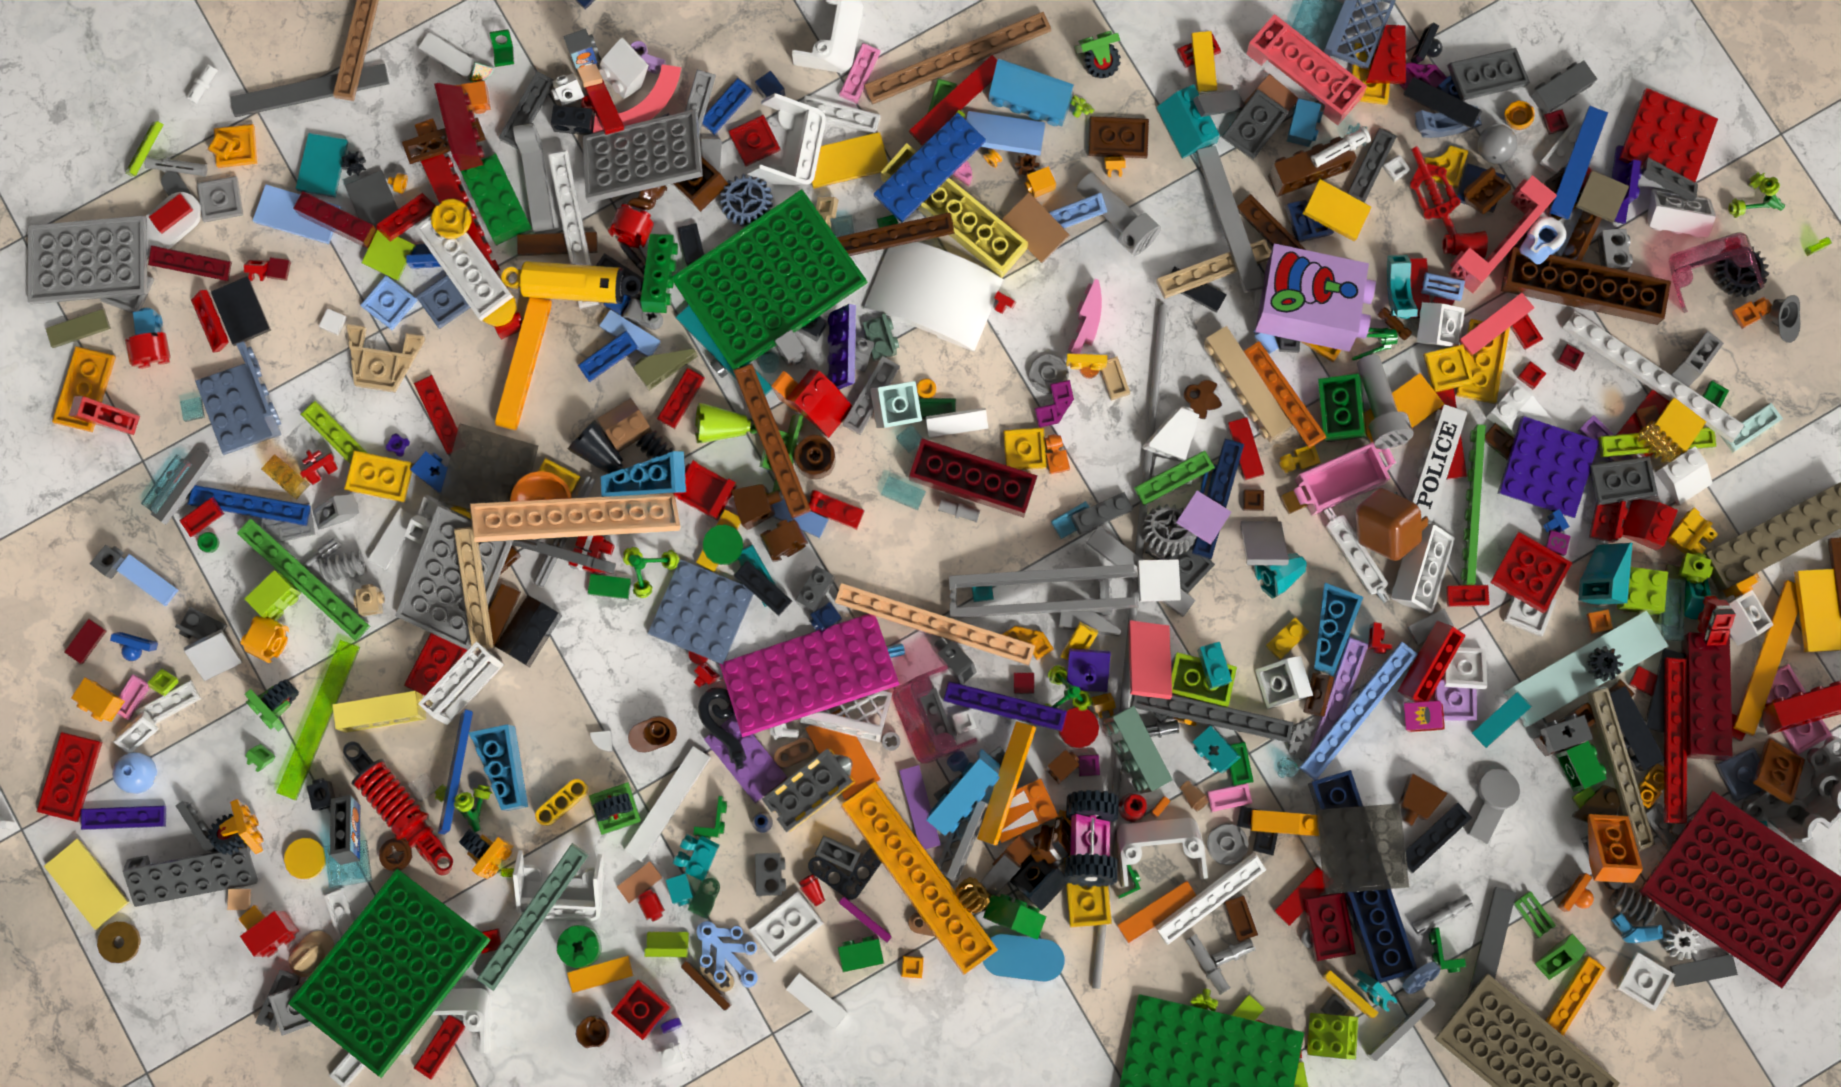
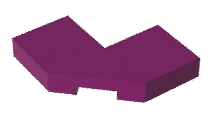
(1427, 73)
(1062, 399)

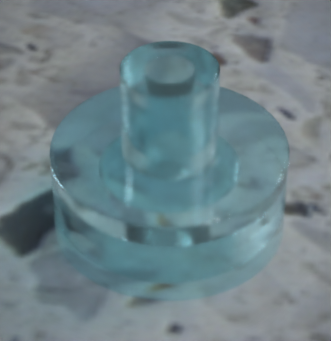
(769, 367)
(1287, 767)

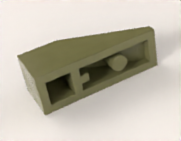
(661, 366)

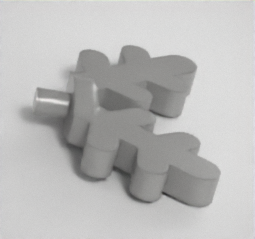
(1294, 746)

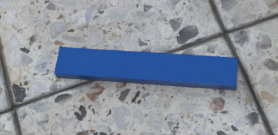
(1578, 162)
(252, 505)
(455, 772)

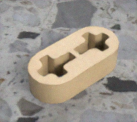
(709, 976)

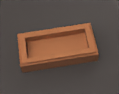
(639, 882)

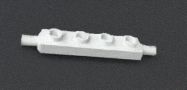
(1356, 555)

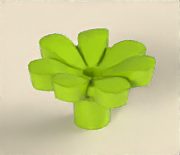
(1081, 106)
(1204, 1000)

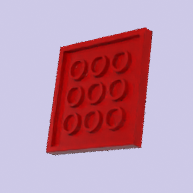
(1669, 134)

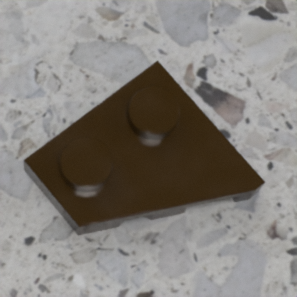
(1603, 802)

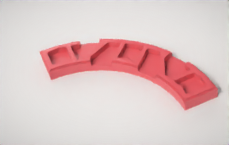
(653, 102)

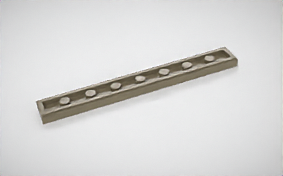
(1620, 766)

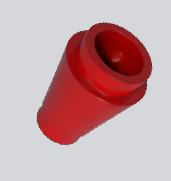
(811, 888)

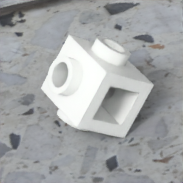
(567, 89)

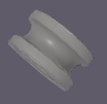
(892, 747)

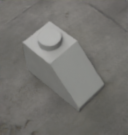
(335, 511)

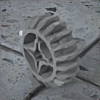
(1157, 532)

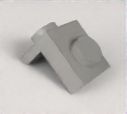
(862, 353)

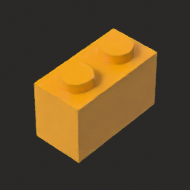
(97, 700)

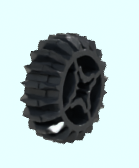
(1748, 273)

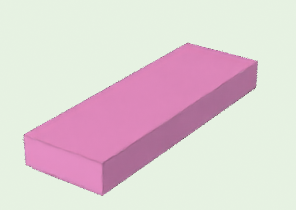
(859, 73)

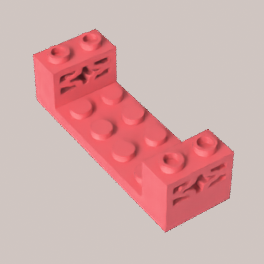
(1307, 67)
(1530, 198)

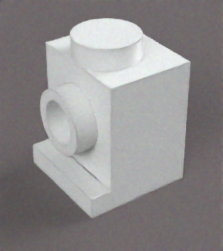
(670, 1054)

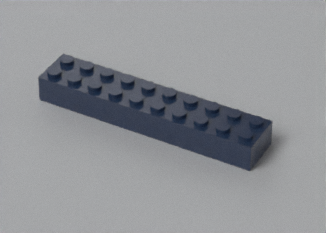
(1375, 910)

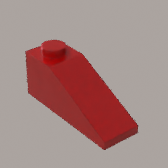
(103, 415)

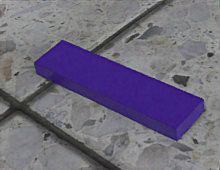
(123, 817)

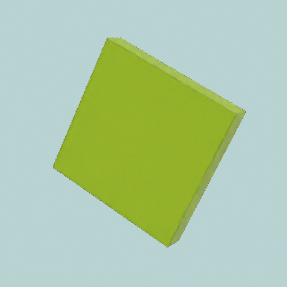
(388, 256)

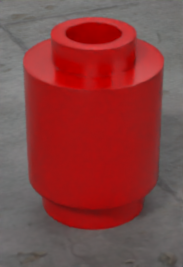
(651, 905)

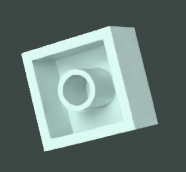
(896, 404)

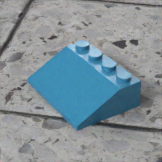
(1030, 93)

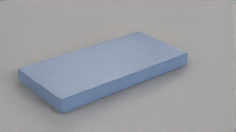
(1008, 132)
(277, 212)

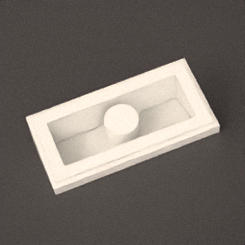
(135, 732)

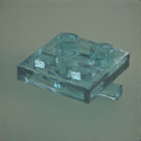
(349, 873)

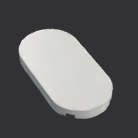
(177, 231)

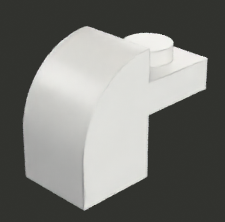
(420, 524)

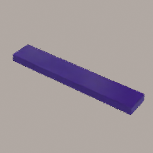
(1005, 706)

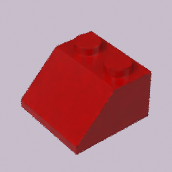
(1648, 523)

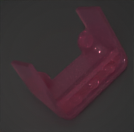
(1733, 245)
(924, 743)

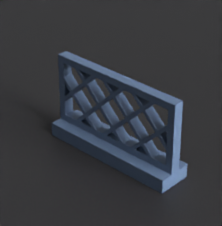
(1342, 24)

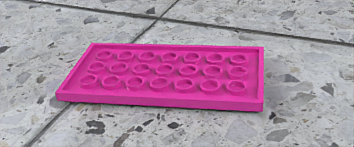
(808, 674)

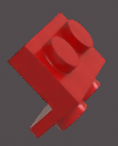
(1608, 522)

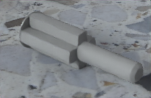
(324, 551)

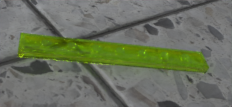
(318, 720)

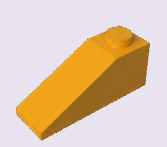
(1284, 823)

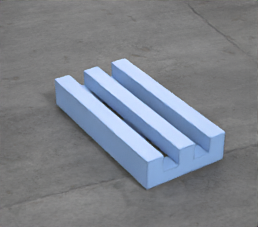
(1458, 297)

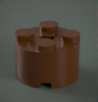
(804, 457)
(784, 540)

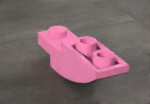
(1089, 313)

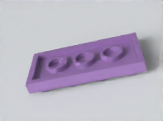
(759, 771)

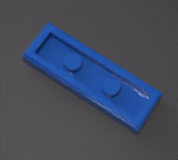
(726, 106)
(608, 356)

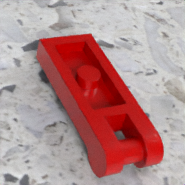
(836, 510)

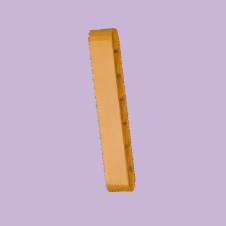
(523, 363)

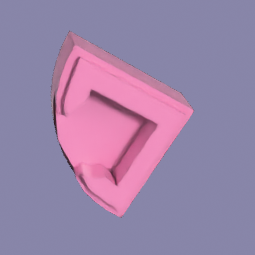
(964, 173)

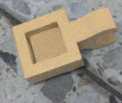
(827, 208)

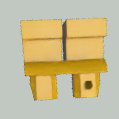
(1690, 531)

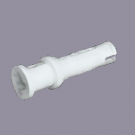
(1349, 143)

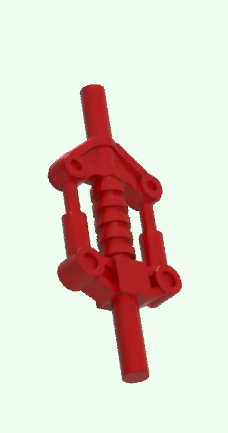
(1425, 173)

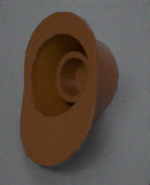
(652, 734)

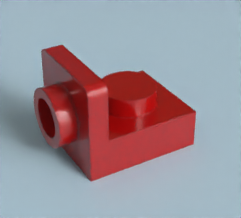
(1376, 635)

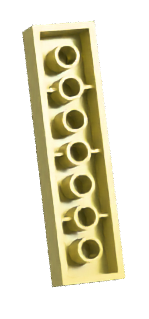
(973, 223)

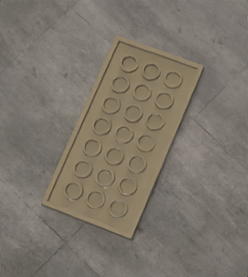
(1514, 1045)

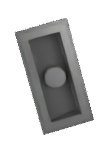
(837, 853)

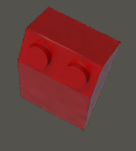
(820, 402)

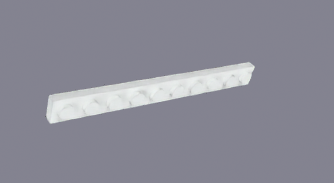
(1652, 375)

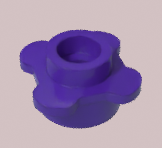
(391, 446)

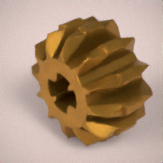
(972, 895)

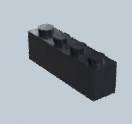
(1636, 734)

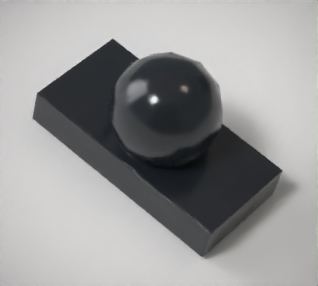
(1427, 44)

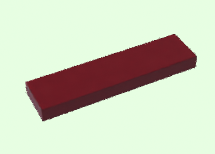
(189, 263)

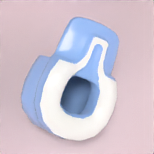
(1543, 239)

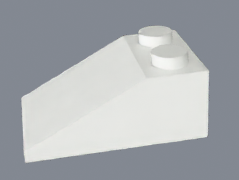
(1513, 406)

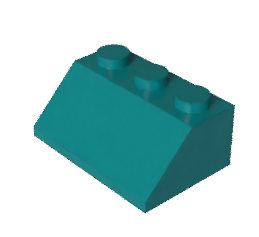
(1185, 124)

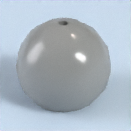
(1497, 144)

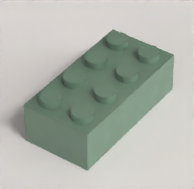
(1137, 750)

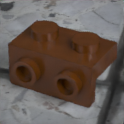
(1486, 191)

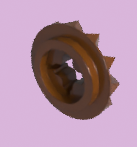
(387, 850)

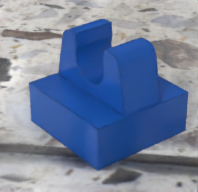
(1556, 522)

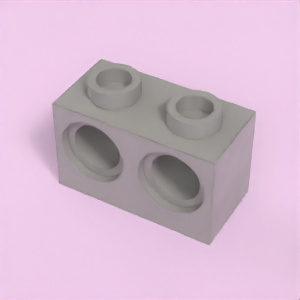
(1608, 250)
(790, 348)

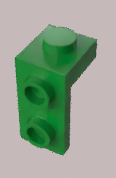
(719, 825)
(1451, 965)

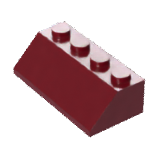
(459, 126)

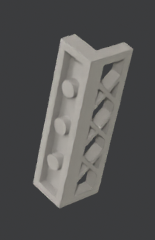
(966, 842)

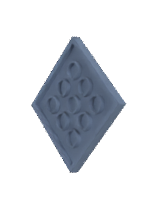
(701, 612)

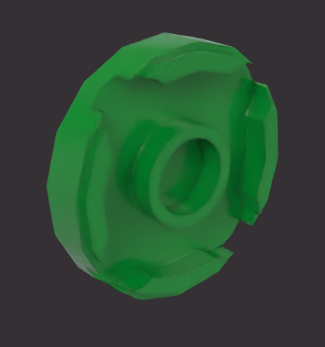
(723, 544)

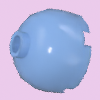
(134, 772)

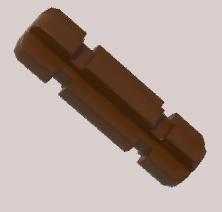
(1394, 323)

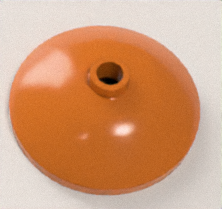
(540, 486)

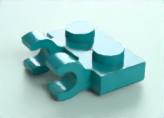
(701, 859)
(1374, 989)

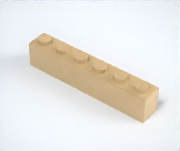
(1247, 383)

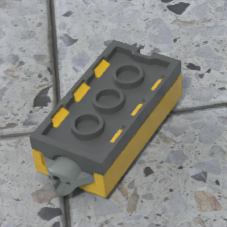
(810, 789)

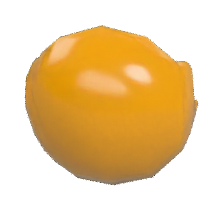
(1519, 115)

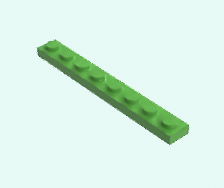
(1472, 514)
(303, 579)

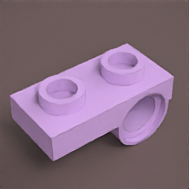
(653, 62)

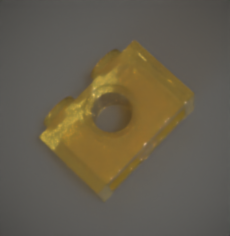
(285, 476)

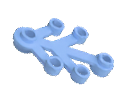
(724, 951)

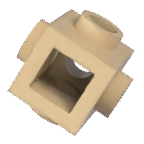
(369, 600)

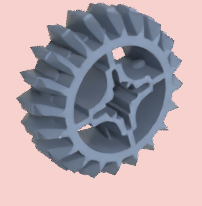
(755, 202)

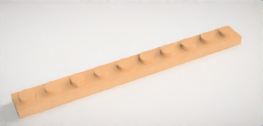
(935, 624)

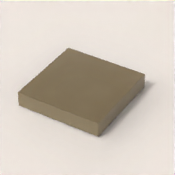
(1602, 196)

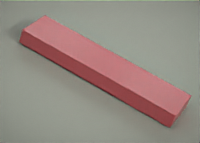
(1496, 324)

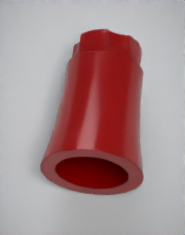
(1459, 242)
(1129, 813)

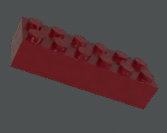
(972, 478)
(1708, 698)

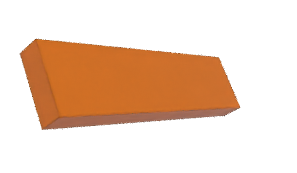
(1156, 912)

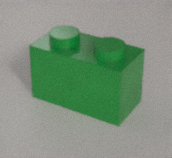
(861, 954)

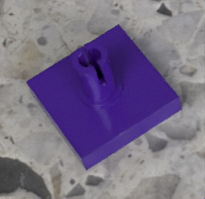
(1089, 669)

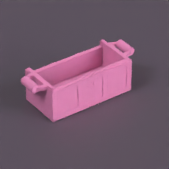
(1343, 478)

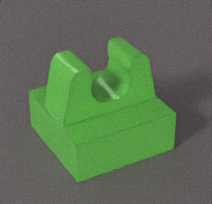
(260, 757)

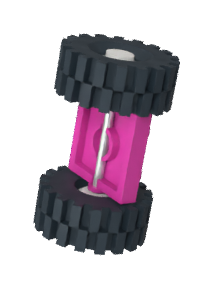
(1090, 838)

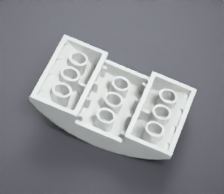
(934, 292)

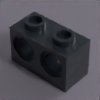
(572, 120)

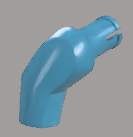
(1636, 934)

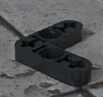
(844, 879)

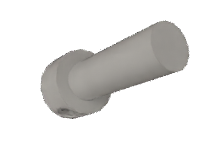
(1136, 230)
(1389, 426)

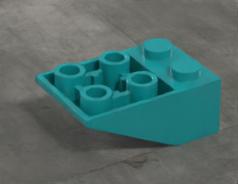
(1607, 575)

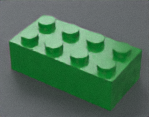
(496, 200)

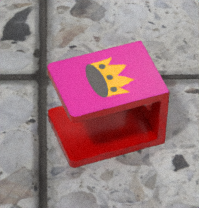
(1424, 716)

